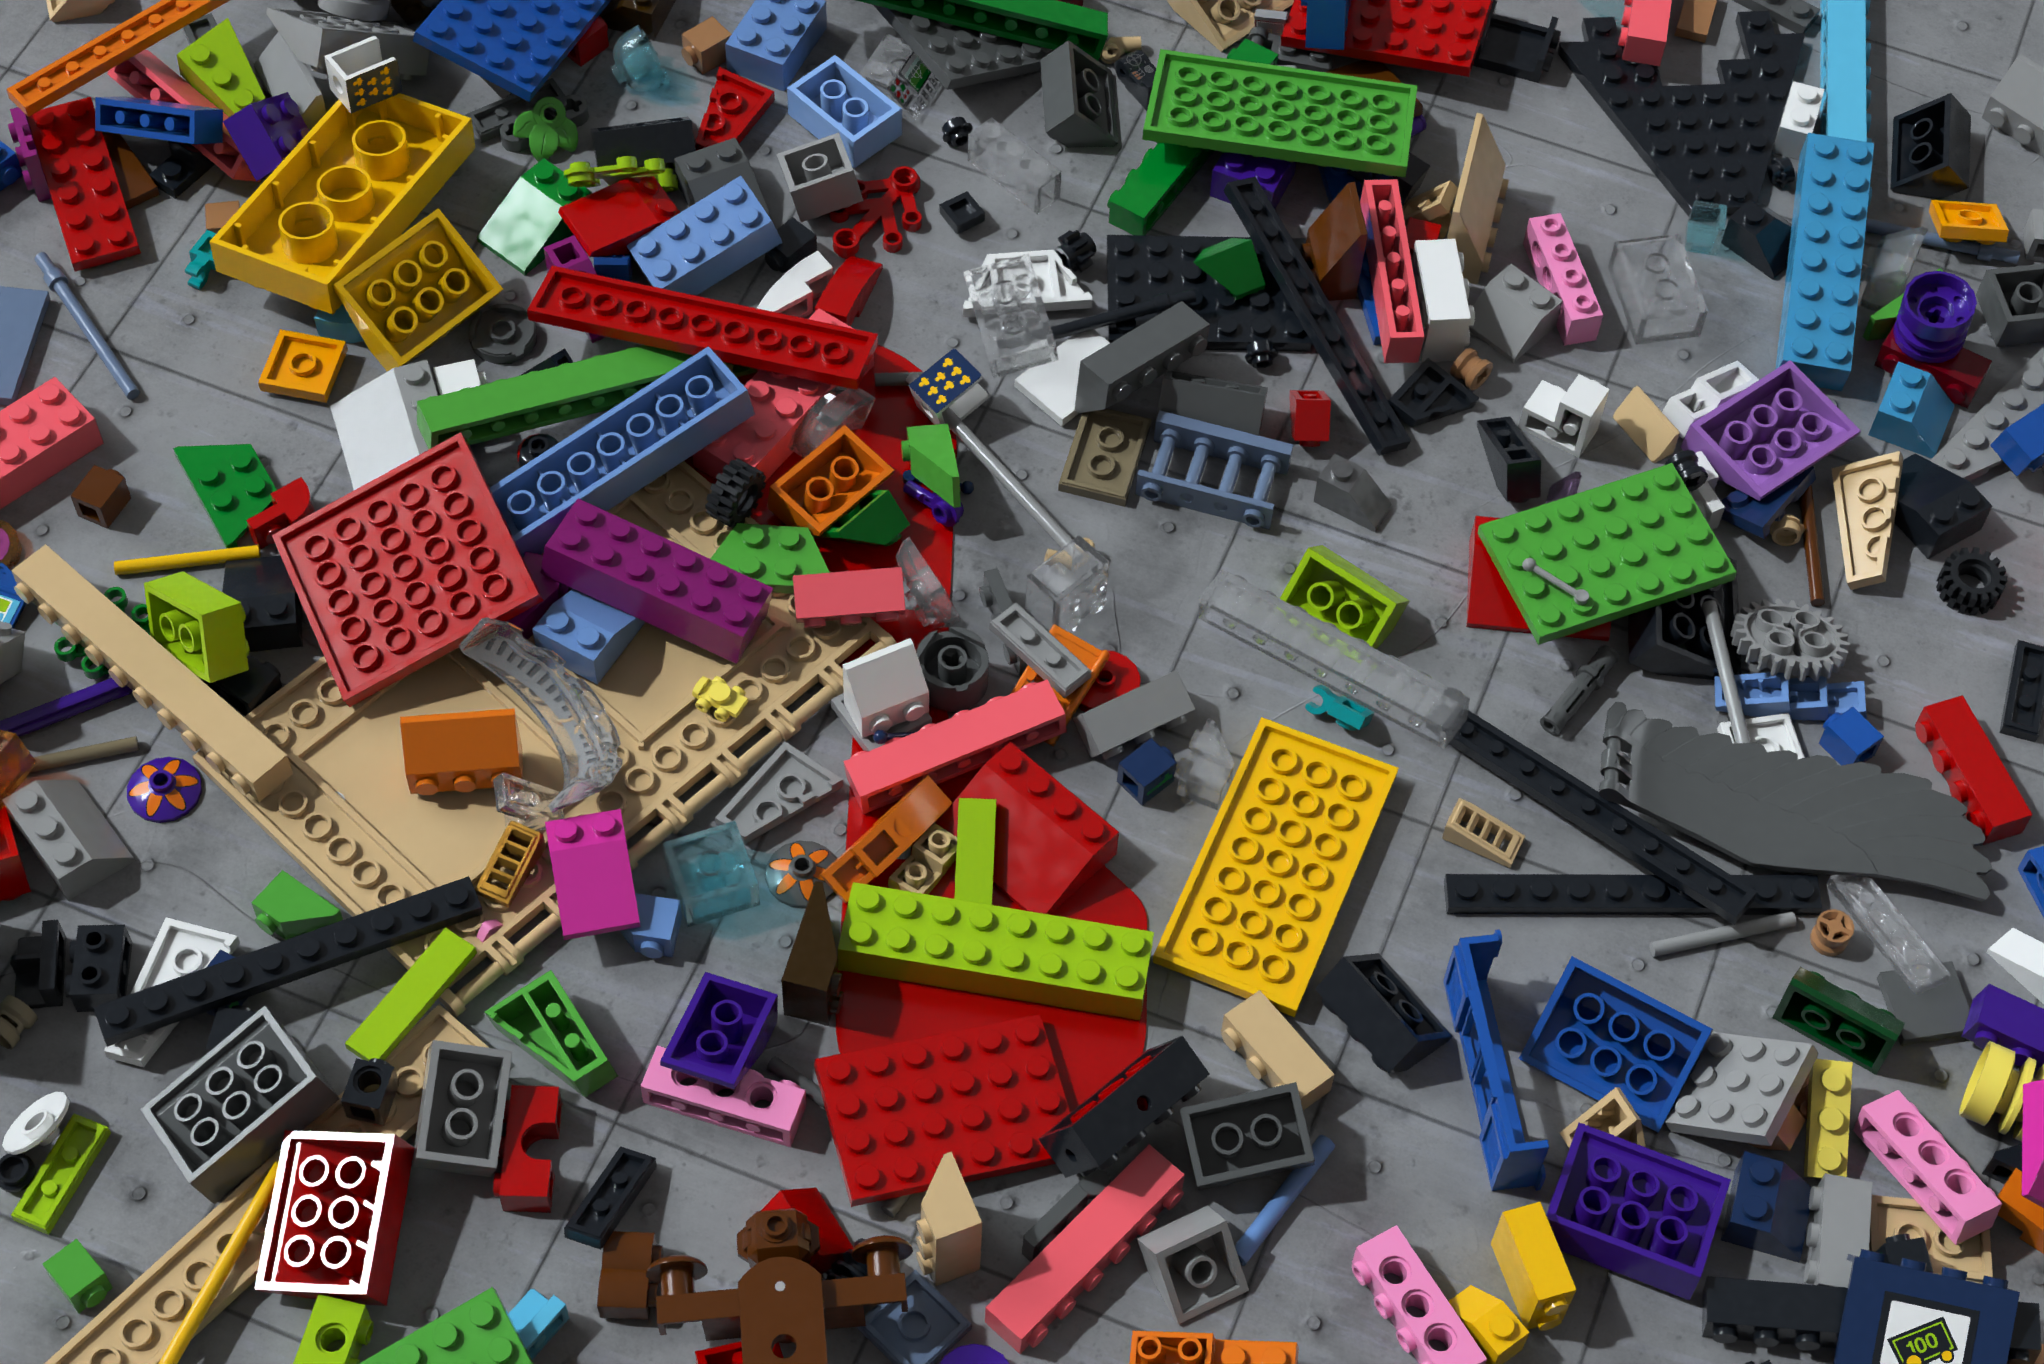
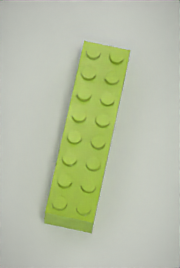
(995, 951)

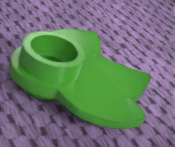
(546, 134)

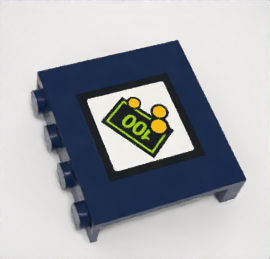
(1923, 1315)

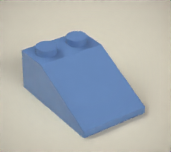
(586, 633)

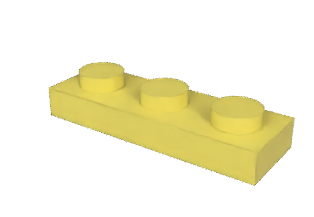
(1828, 1118)

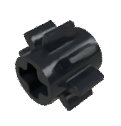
(1076, 250)

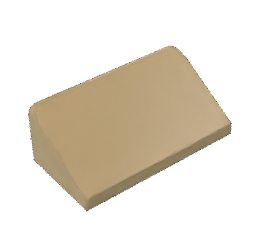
(1647, 425)

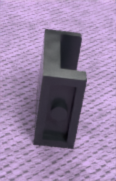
(1516, 46)

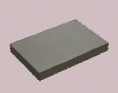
(1105, 455)

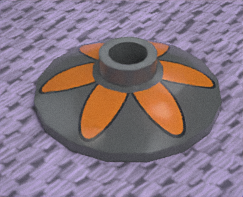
(790, 884)

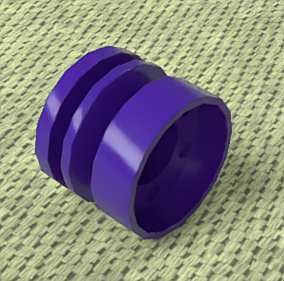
(1934, 316)

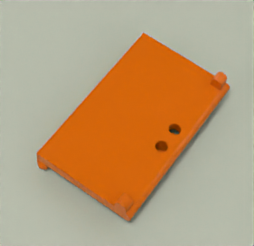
(1087, 654)

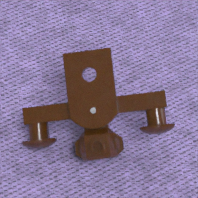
(781, 1293)

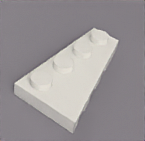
(175, 953)

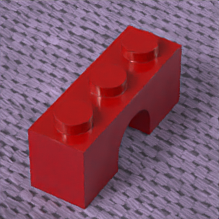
(530, 1116)

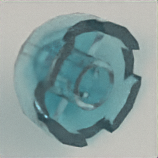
(638, 62)

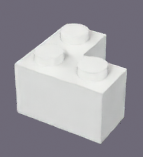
(1564, 417)

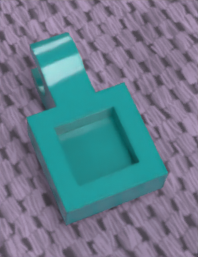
(201, 261)
(1348, 712)

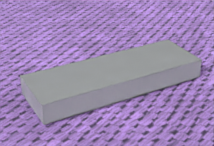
(1040, 650)

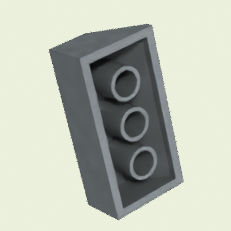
(1140, 357)

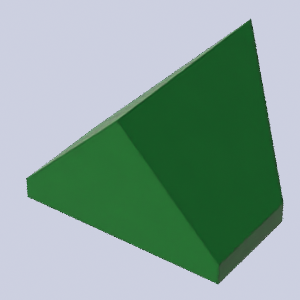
(1233, 266)

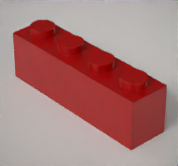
(1972, 769)

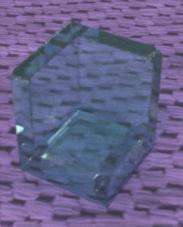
(1705, 227)

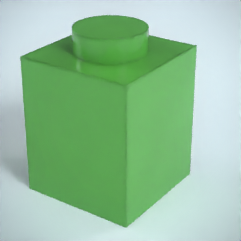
(78, 1276)

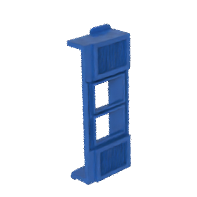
(1506, 1154)

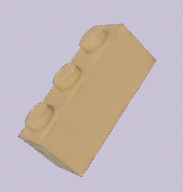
(1275, 1049)

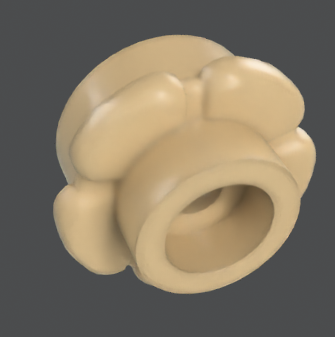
(1787, 531)

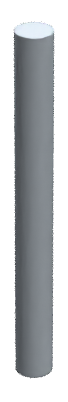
(1722, 934)

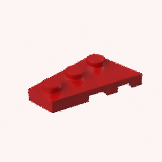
(733, 109)

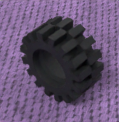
(735, 493)
(1979, 567)

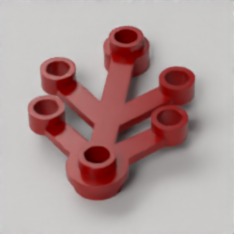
(901, 184)

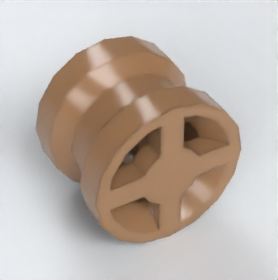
(1471, 368)
(1837, 925)

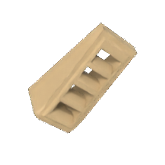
(1479, 818)

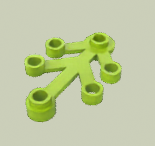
(582, 175)

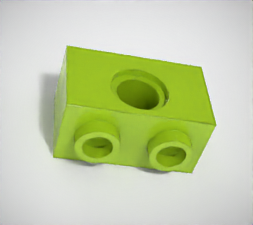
(332, 1321)

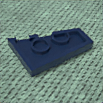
(1758, 515)

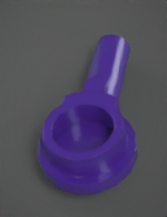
(941, 510)

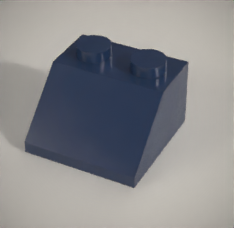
(1767, 1208)

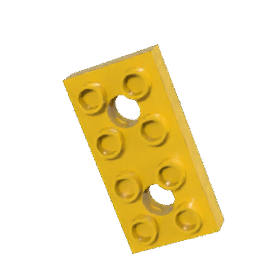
(342, 197)

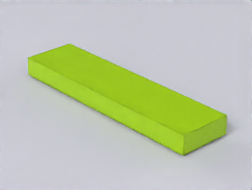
(411, 997)

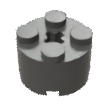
(954, 668)

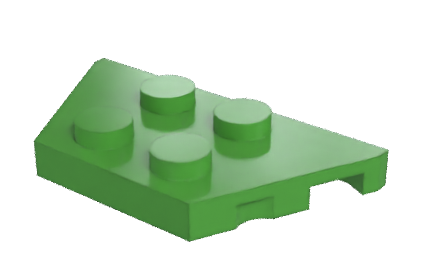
(771, 554)

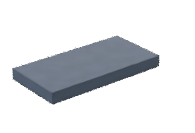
(20, 324)

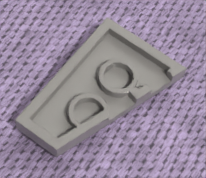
(778, 792)

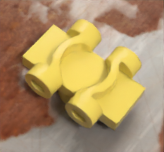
(718, 694)

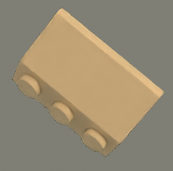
(948, 1226)

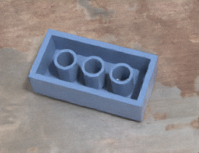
(706, 241)

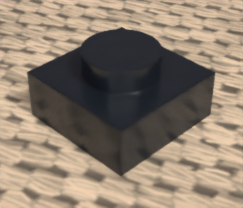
(962, 212)

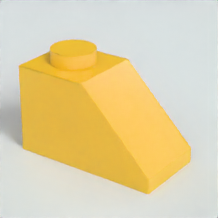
(1490, 1324)

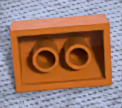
(828, 483)
(460, 750)

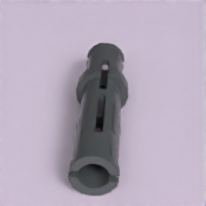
(1588, 678)

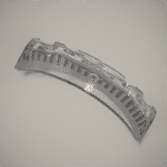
(563, 704)

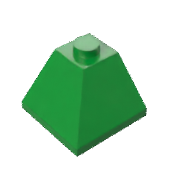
(871, 522)

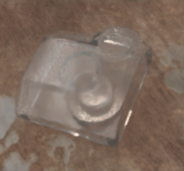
(925, 591)

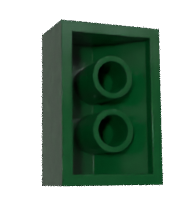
(1838, 1020)

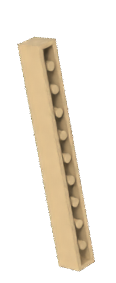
(152, 674)

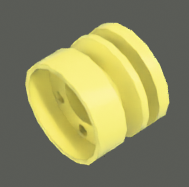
(1998, 1089)

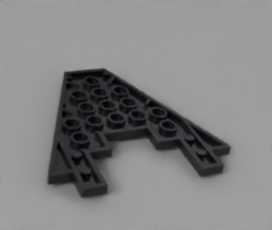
(1695, 138)

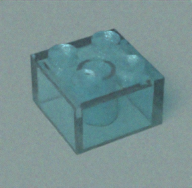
(711, 873)

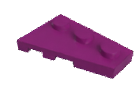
(28, 154)

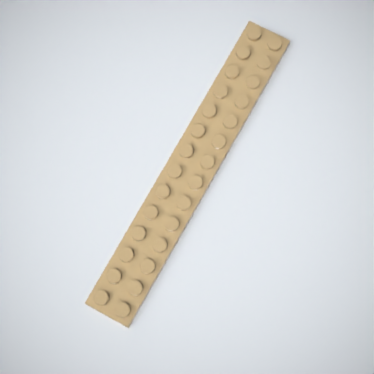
(150, 1311)

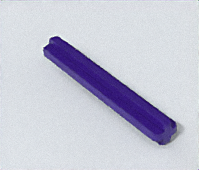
(64, 707)

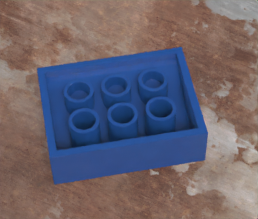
(1613, 1036)

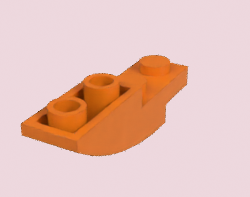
(887, 838)
(1203, 1348)

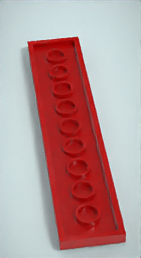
(693, 322)

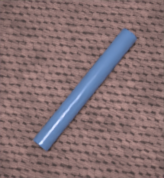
(1281, 1201)

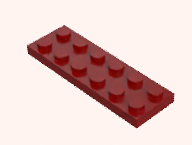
(83, 184)

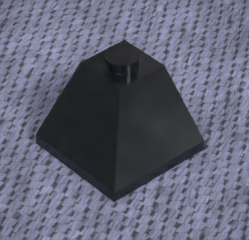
(1759, 237)

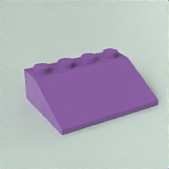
(1770, 432)

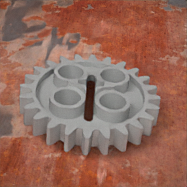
(1790, 640)

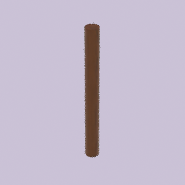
(1812, 548)

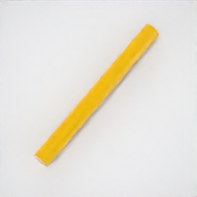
(185, 560)

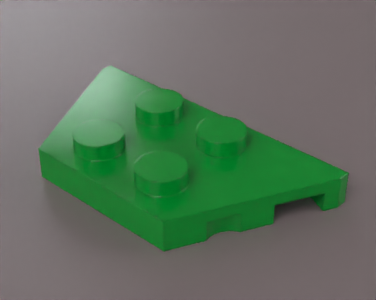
(228, 484)

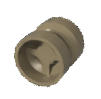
(14, 1018)

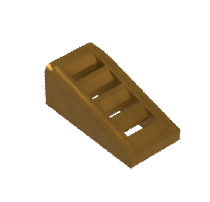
(518, 841)

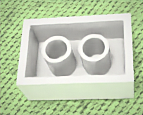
(1442, 299)

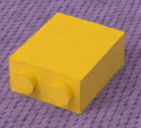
(1533, 1266)

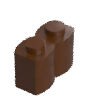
(623, 1283)

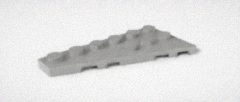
(1970, 450)

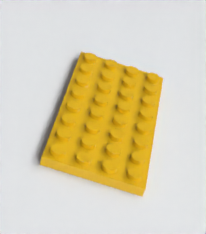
(1276, 866)

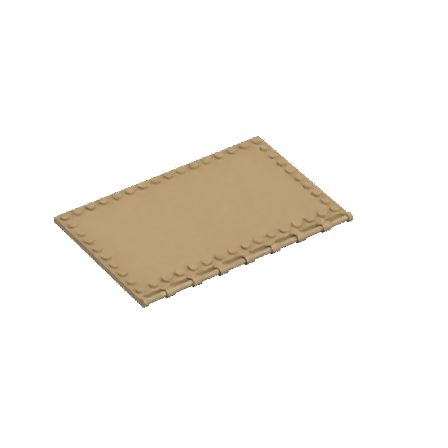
(401, 844)

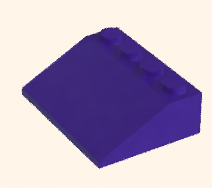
(1636, 1211)

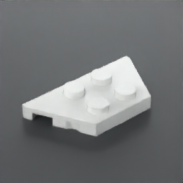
(1055, 281)

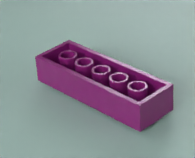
(656, 580)

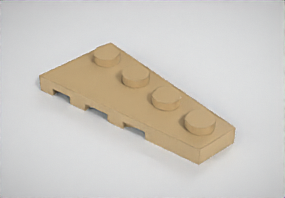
(1866, 515)

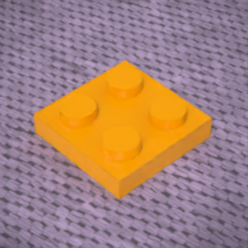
(1968, 221)
(303, 366)

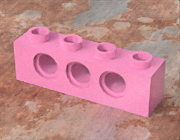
(1563, 274)
(736, 1112)
(1927, 1167)
(1393, 1254)

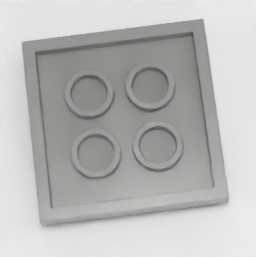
(1742, 1088)

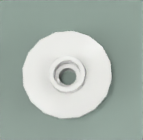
(37, 1124)

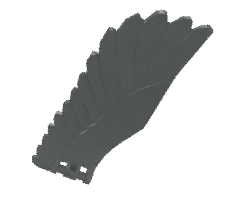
(1791, 809)

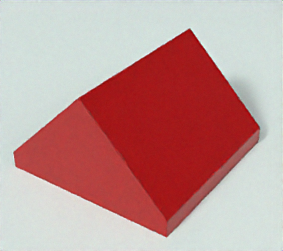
(811, 1203)

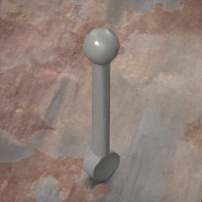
(1580, 596)

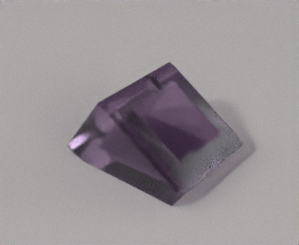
(1564, 487)

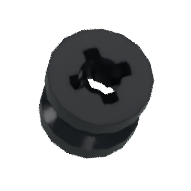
(1687, 466)

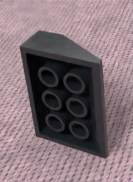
(1675, 635)

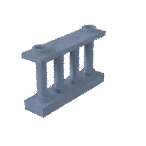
(1222, 443)

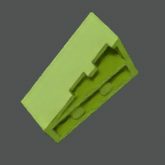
(220, 69)

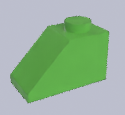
(292, 908)

